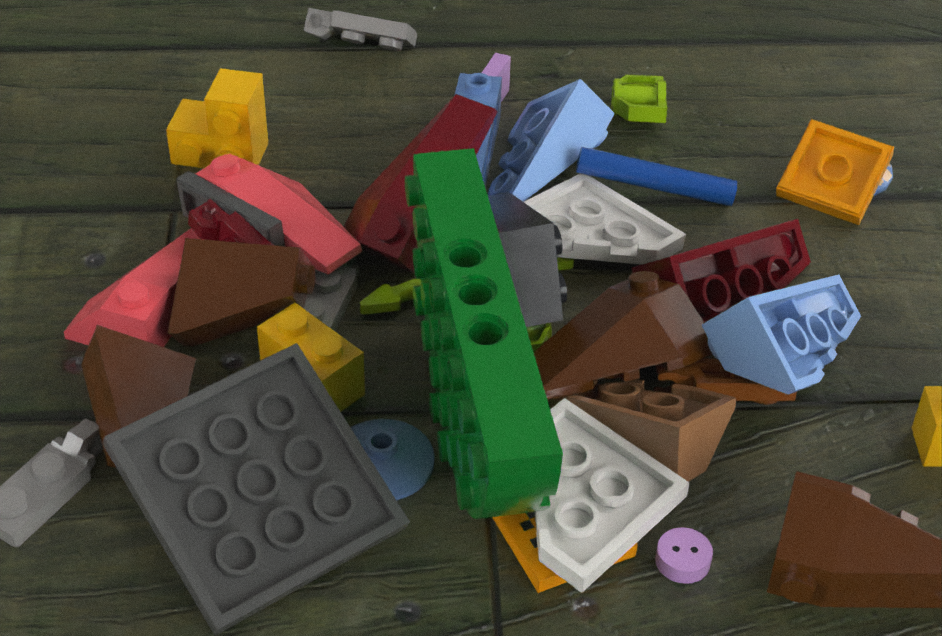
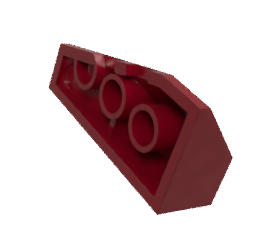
(381, 214)
(735, 268)

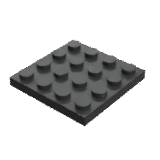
(255, 486)

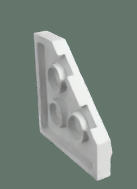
(604, 224)
(603, 498)

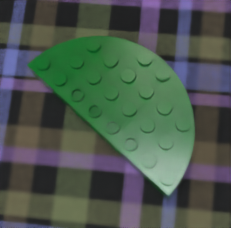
(480, 352)

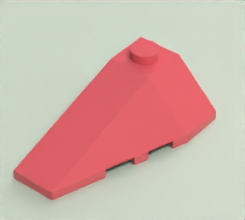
(303, 217)
(136, 302)

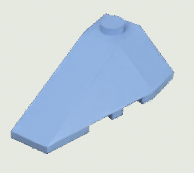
(550, 138)
(784, 333)

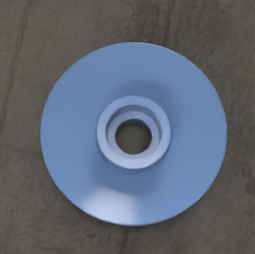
(398, 453)

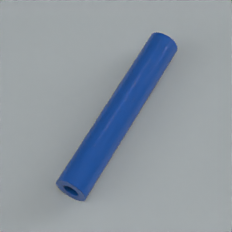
(656, 176)

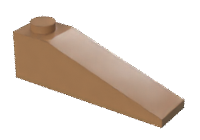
(672, 427)

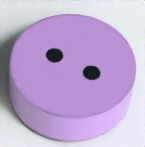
(683, 555)

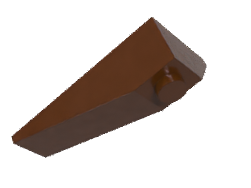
(621, 332)
(852, 553)

